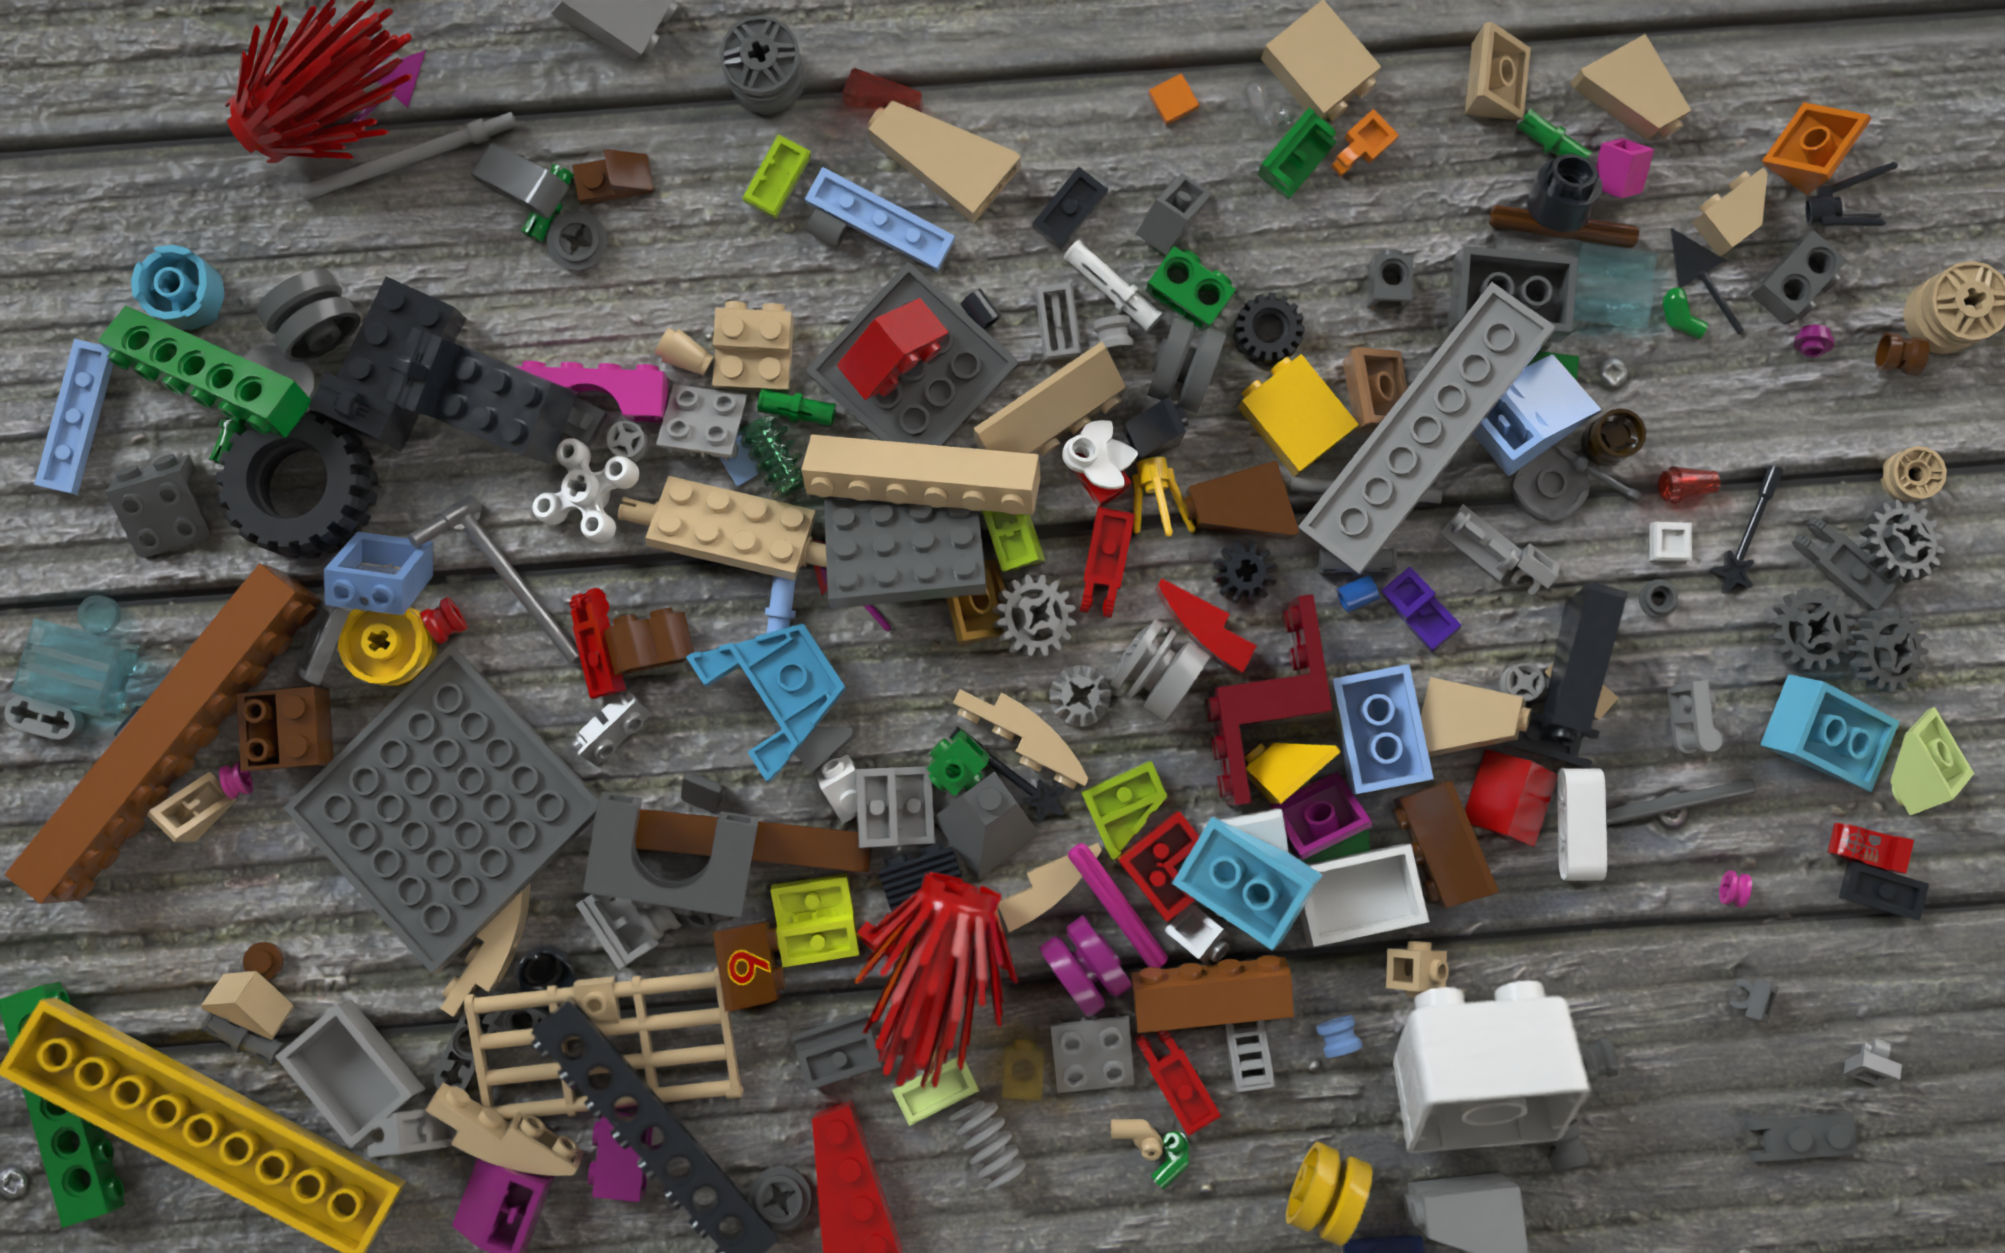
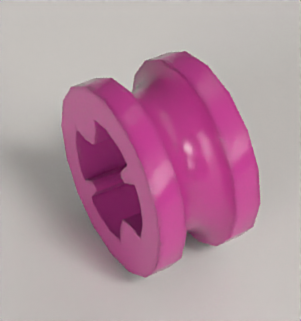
(235, 781)
(1735, 889)

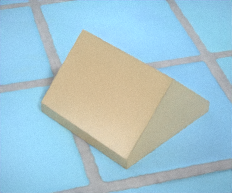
(1497, 75)

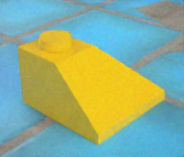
(1285, 767)

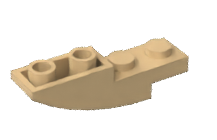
(1038, 742)
(492, 959)
(515, 1145)

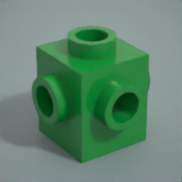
(960, 751)

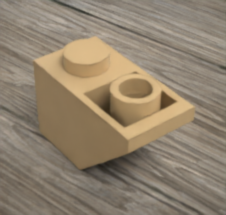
(1734, 216)

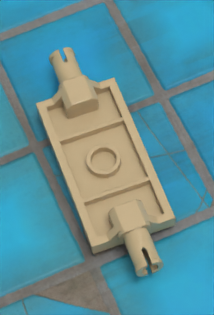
(728, 528)

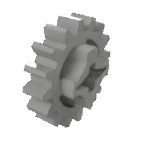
(1020, 609)

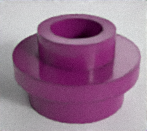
(1814, 340)

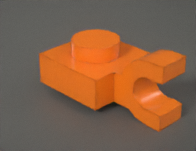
(1366, 140)

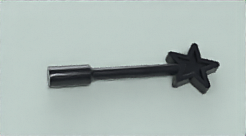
(1734, 565)
(1040, 797)

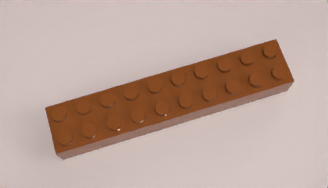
(164, 737)

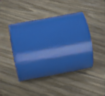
(1358, 593)

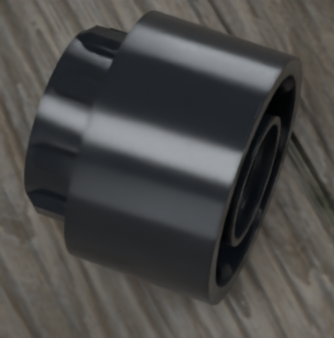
(1565, 193)

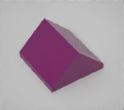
(1321, 816)

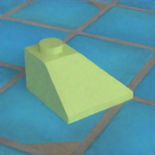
(1929, 765)

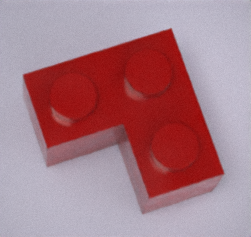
(892, 347)
(1153, 860)

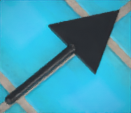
(1693, 262)

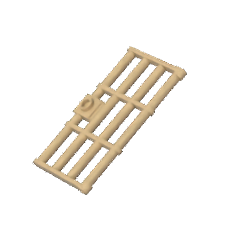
(600, 1002)

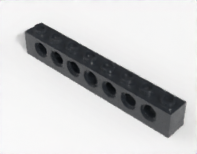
(571, 1021)

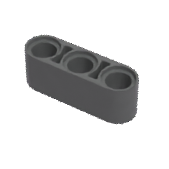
(520, 180)

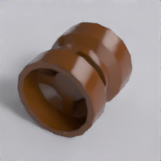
(1902, 354)

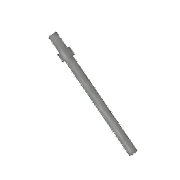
(477, 132)

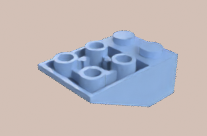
(1534, 414)

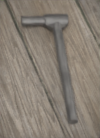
(464, 516)

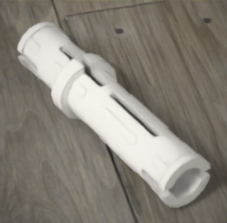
(1111, 284)

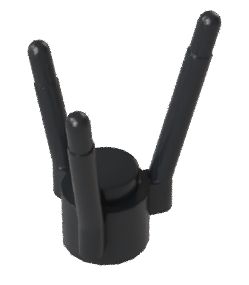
(1828, 210)

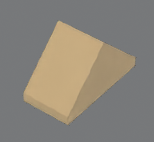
(192, 809)
(249, 1002)

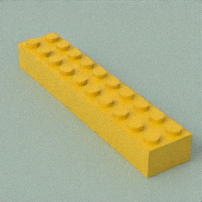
(201, 1126)

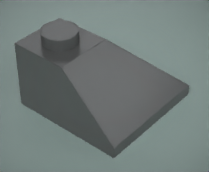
(986, 825)

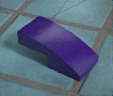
(1420, 609)

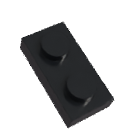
(1069, 208)
(1883, 890)

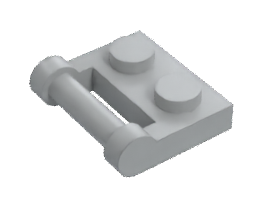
(1694, 704)

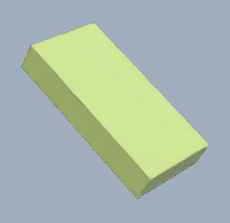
(952, 1087)

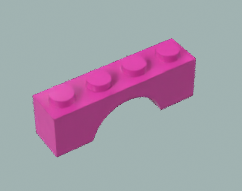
(639, 392)

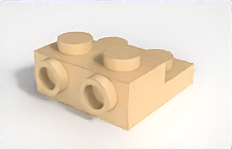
(752, 347)

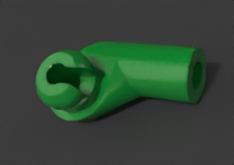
(1678, 314)
(1176, 1159)

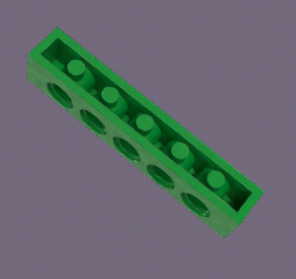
(204, 372)
(53, 1132)

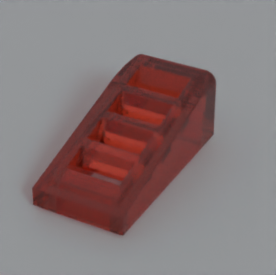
(873, 92)

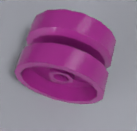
(1085, 966)

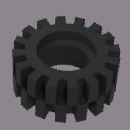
(1272, 307)

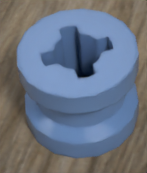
(1339, 1036)

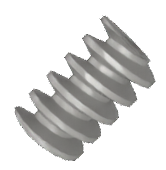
(989, 1143)

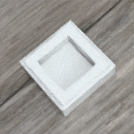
(1671, 541)

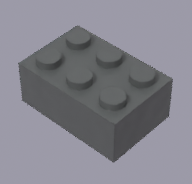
(1535, 279)

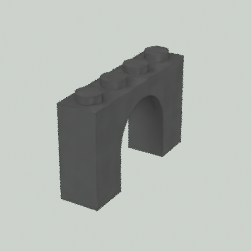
(618, 872)

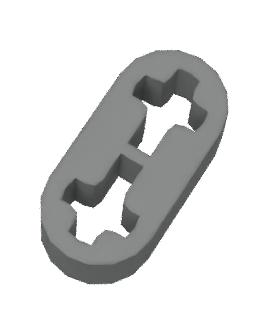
(42, 725)

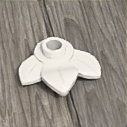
(1103, 455)

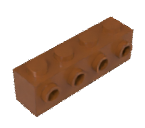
(1212, 994)

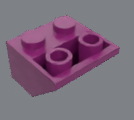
(501, 1207)

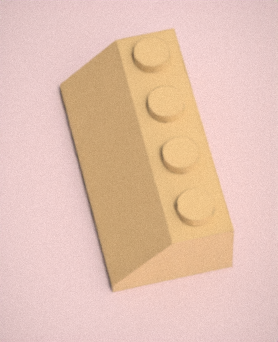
(1055, 406)

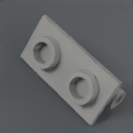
(1481, 543)
(599, 740)

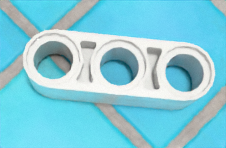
(1582, 824)

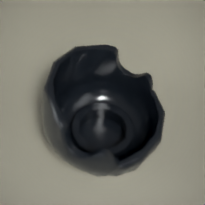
(543, 968)

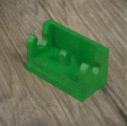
(1298, 154)

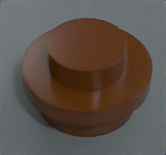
(264, 958)

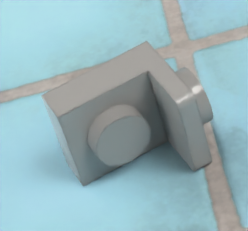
(1199, 935)

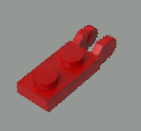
(1107, 556)
(590, 622)
(1180, 1084)

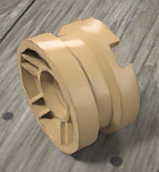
(1928, 474)

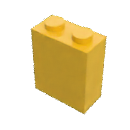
(1296, 414)

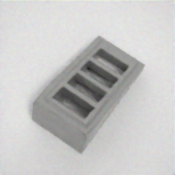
(1253, 1082)

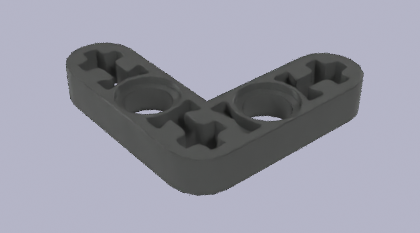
(498, 1021)

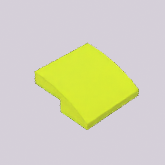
(815, 920)

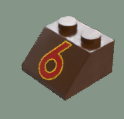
(748, 965)

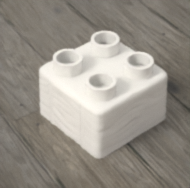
(1488, 1069)

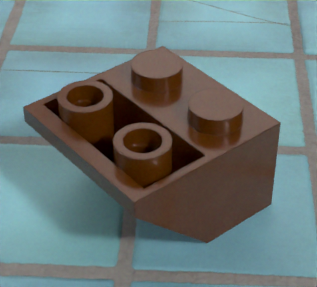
(285, 729)

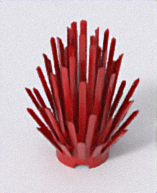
(313, 83)
(931, 992)

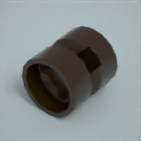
(1620, 431)

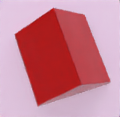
(1510, 797)

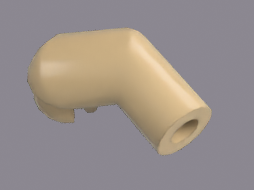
(1141, 1133)

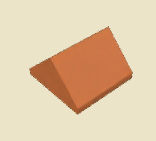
(1814, 145)

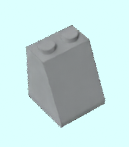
(617, 23)
(1470, 1212)

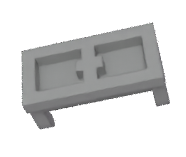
(617, 929)
(410, 1133)

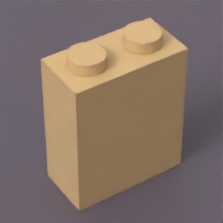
(1321, 62)

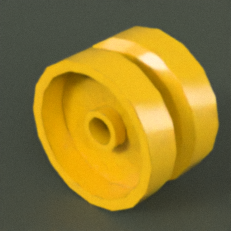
(365, 650)
(1329, 1194)

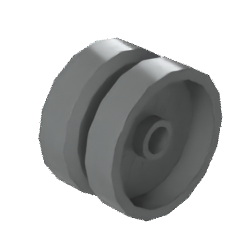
(308, 315)
(1186, 364)

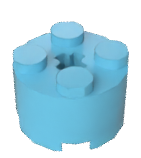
(178, 288)

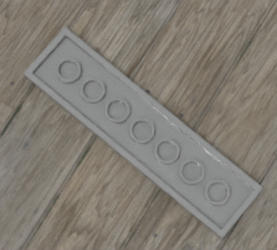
(1426, 427)

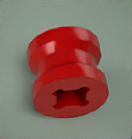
(443, 620)

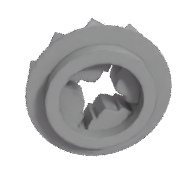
(1078, 714)

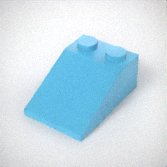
(1829, 731)
(1247, 881)

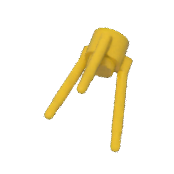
(1155, 476)

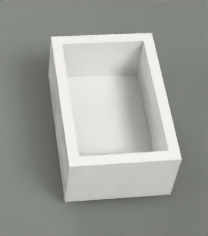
(1364, 896)

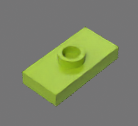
(777, 176)

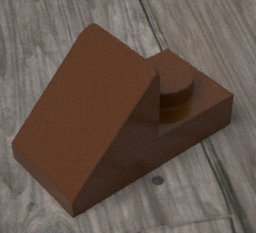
(615, 177)

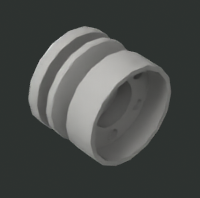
(1159, 669)

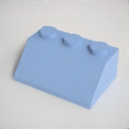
(1380, 729)

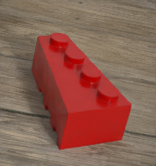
(849, 1189)

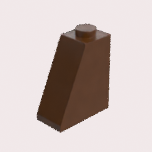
(1243, 503)

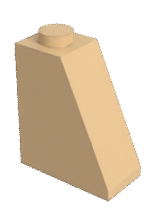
(1635, 89)
(1469, 717)

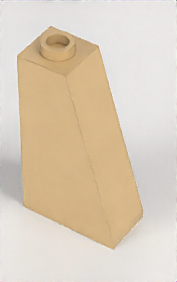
(946, 159)

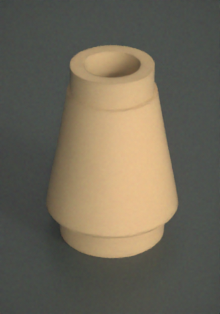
(683, 352)

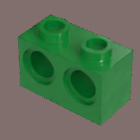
(1184, 297)

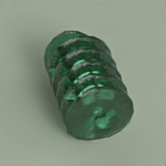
(773, 455)

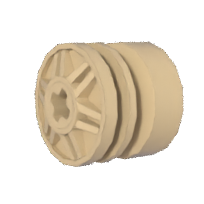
(1939, 312)

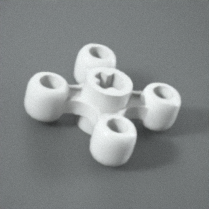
(586, 490)

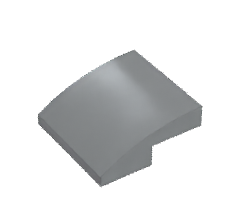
(894, 806)

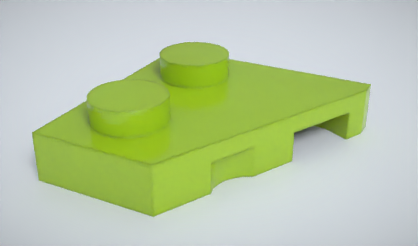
(1124, 804)

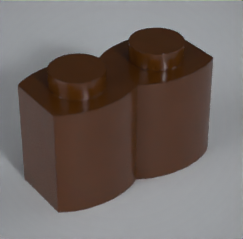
(648, 642)

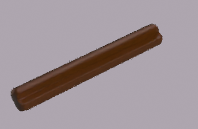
(1594, 231)

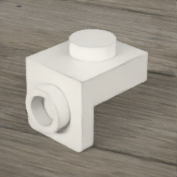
(838, 784)

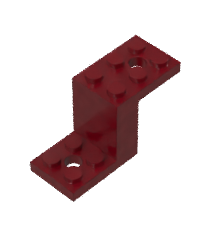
(1269, 699)

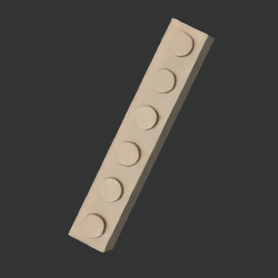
(921, 474)

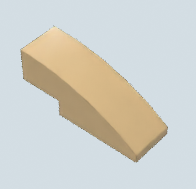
(1048, 887)

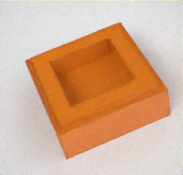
(1173, 99)

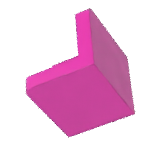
(1623, 167)

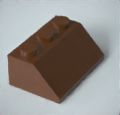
(1444, 845)

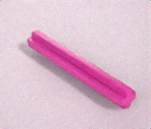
(1117, 905)

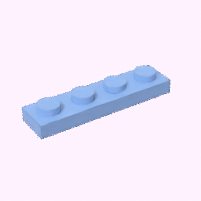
(880, 219)
(75, 418)

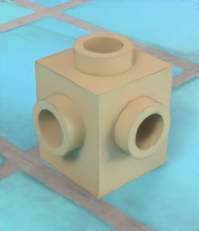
(1416, 968)

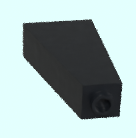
(1581, 660)

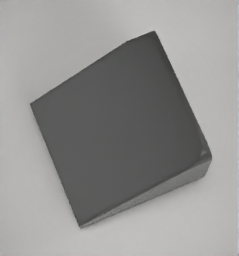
(702, 792)

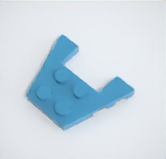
(791, 681)

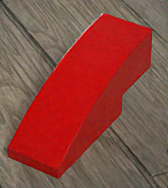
(1205, 625)

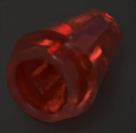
(1684, 484)

